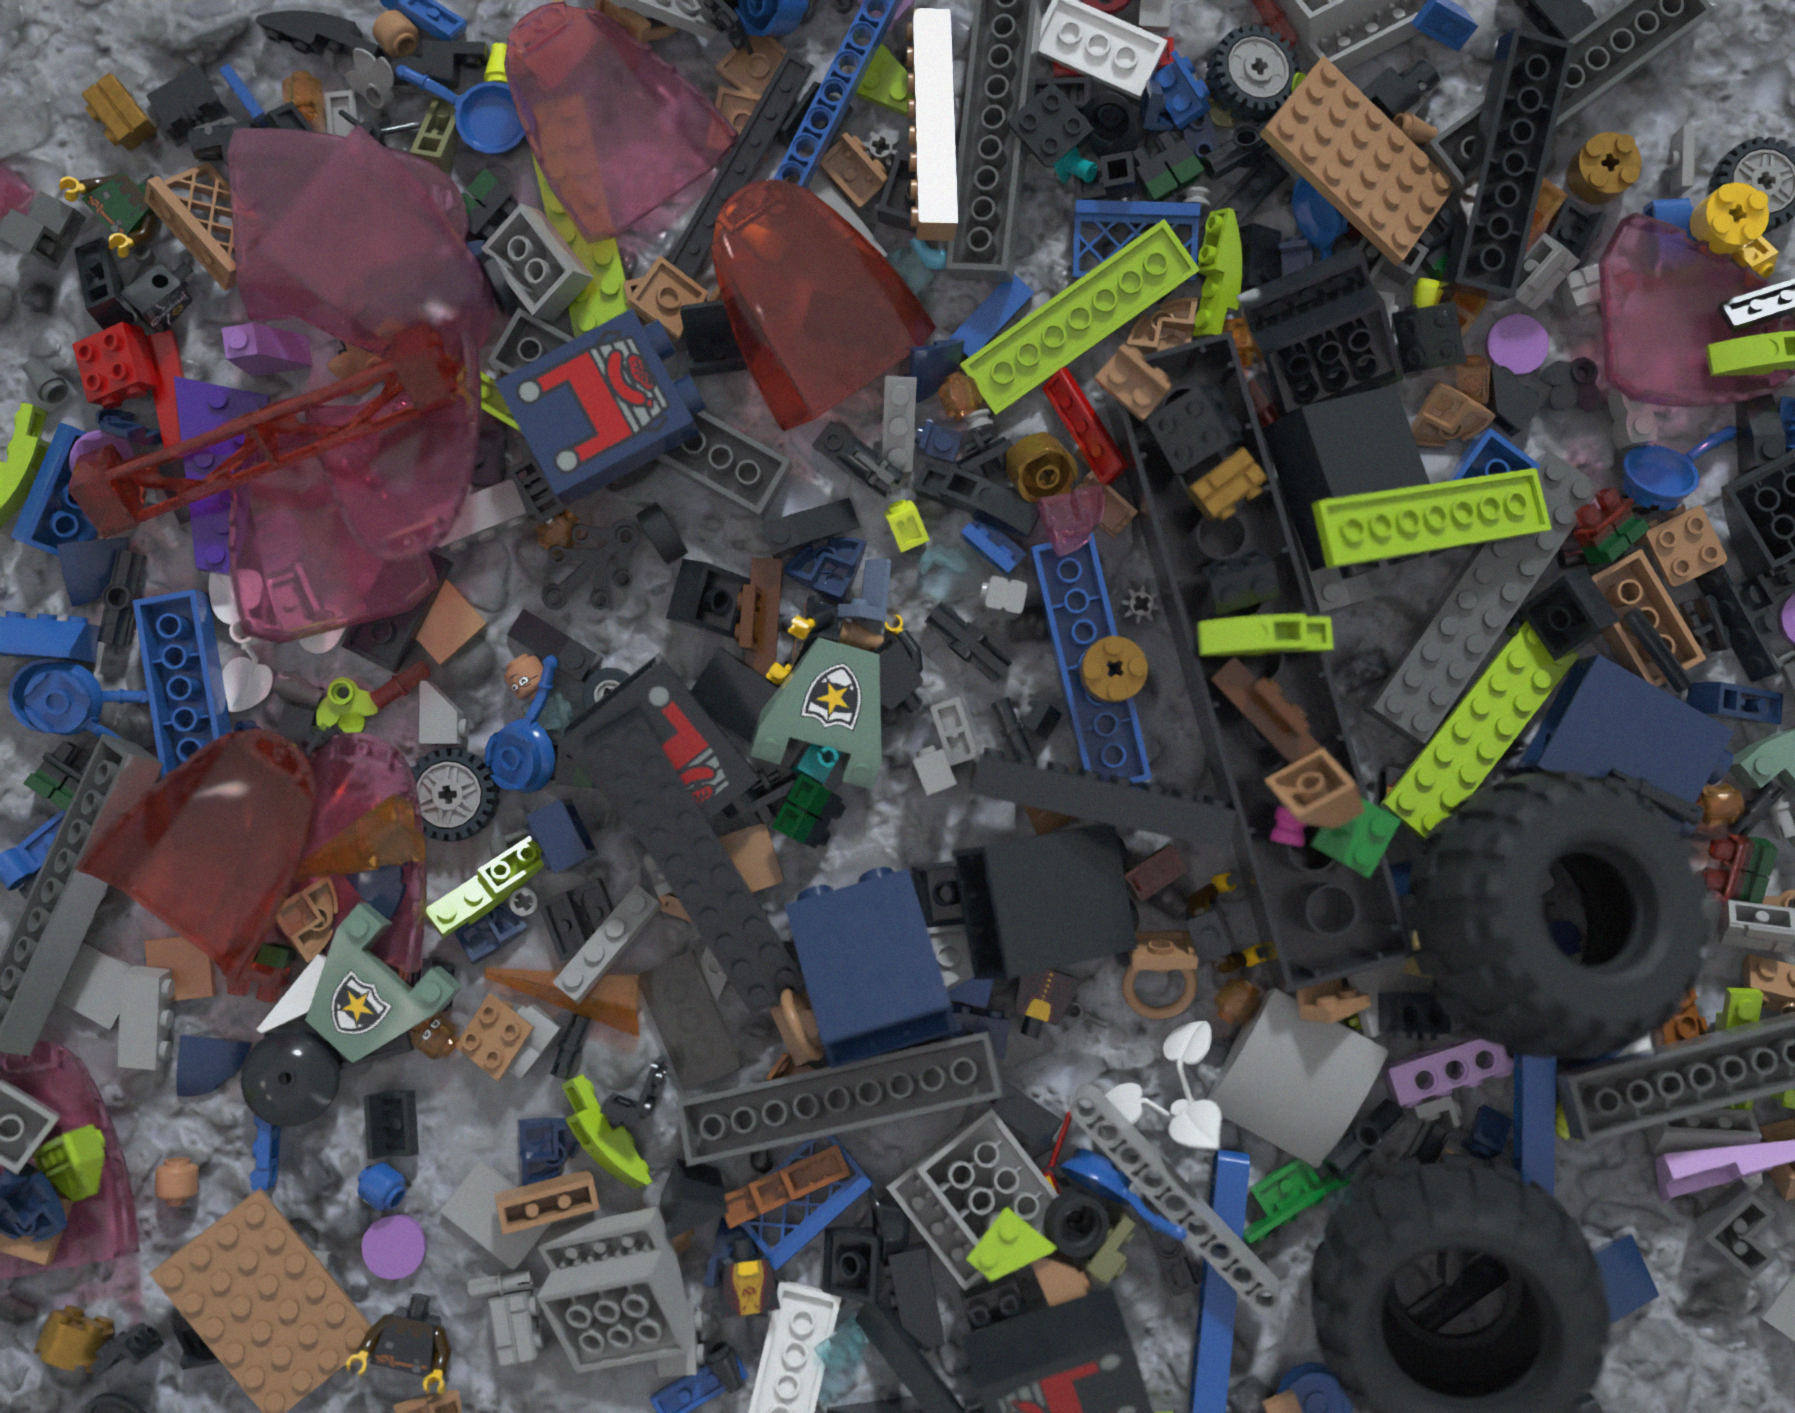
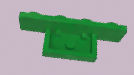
(1287, 1193)

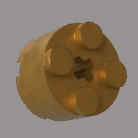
(1604, 168)
(1040, 467)
(1131, 668)
(72, 1338)

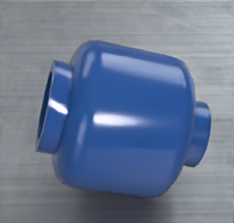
(381, 1186)

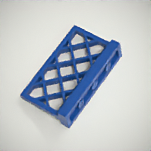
(1130, 214)
(817, 1220)

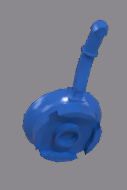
(482, 115)
(1317, 217)
(1664, 475)
(25, 673)
(65, 700)
(522, 751)
(1101, 1177)
(1315, 1389)

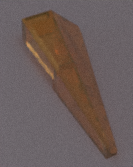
(374, 840)
(610, 1002)

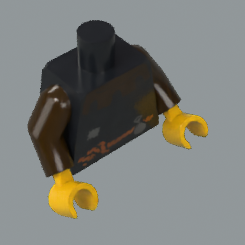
(1212, 932)
(409, 1343)

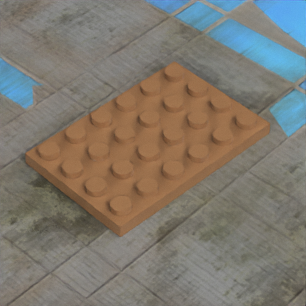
(1358, 160)
(264, 1304)

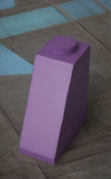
(265, 349)

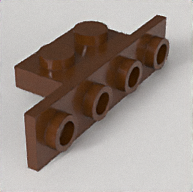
(760, 614)
(1267, 710)

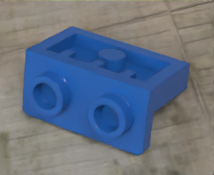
(1184, 96)
(993, 546)

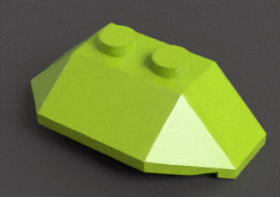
(73, 1162)

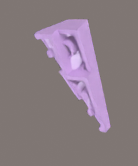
(1701, 1169)

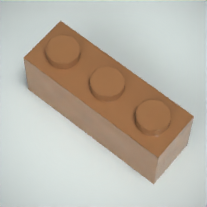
(546, 1201)

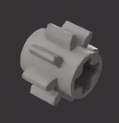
(882, 141)
(1140, 613)

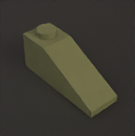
(438, 136)

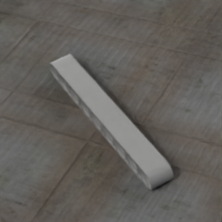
(1180, 1213)

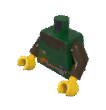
(120, 207)

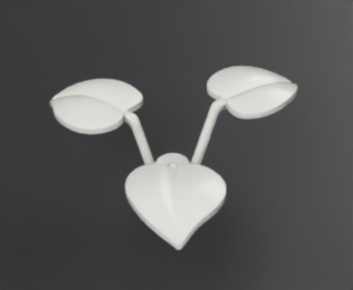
(246, 680)
(1191, 1122)

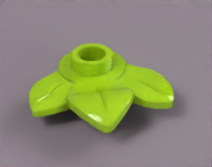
(346, 712)

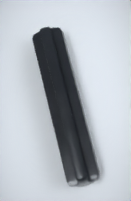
(1658, 650)

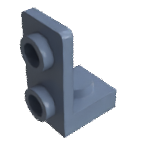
(874, 594)

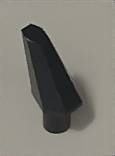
(1518, 619)

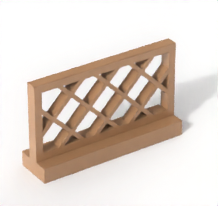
(192, 231)

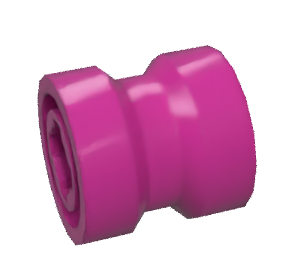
(1288, 829)

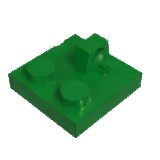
(1358, 841)

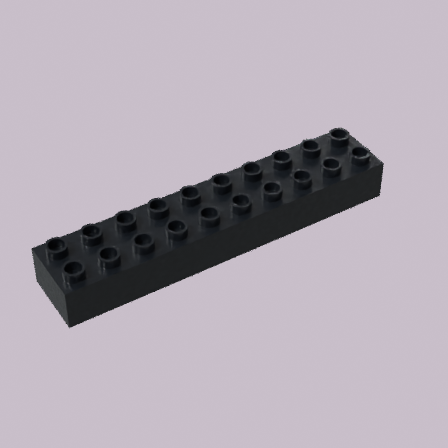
(1307, 907)

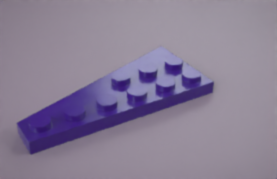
(200, 410)

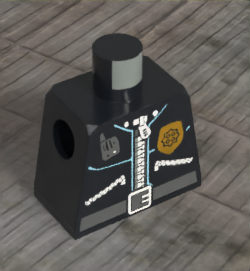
(160, 295)

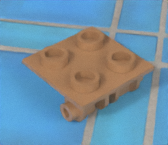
(494, 1036)

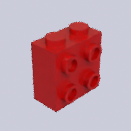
(115, 365)

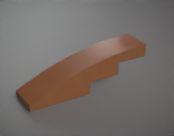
(785, 1186)

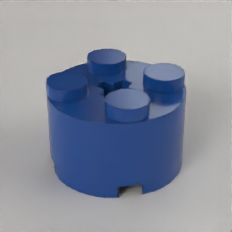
(771, 17)

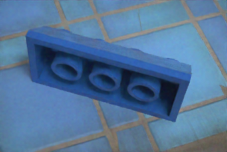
(50, 510)
(48, 638)

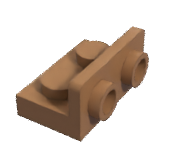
(1134, 381)
(1330, 1001)

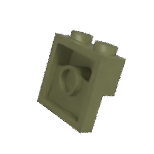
(1110, 1259)

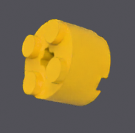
(1730, 217)

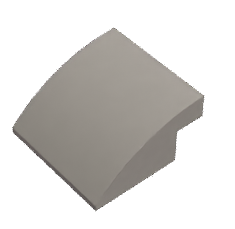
(1350, 29)
(1296, 1079)
(964, 1187)
(615, 1291)

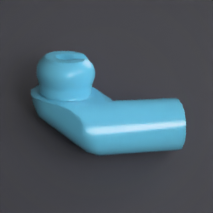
(931, 257)

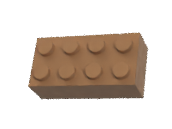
(1632, 585)

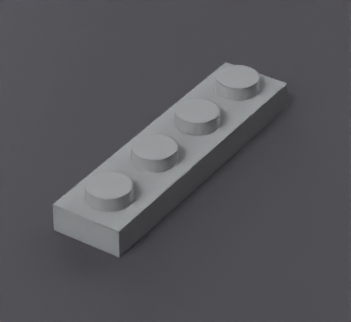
(607, 944)

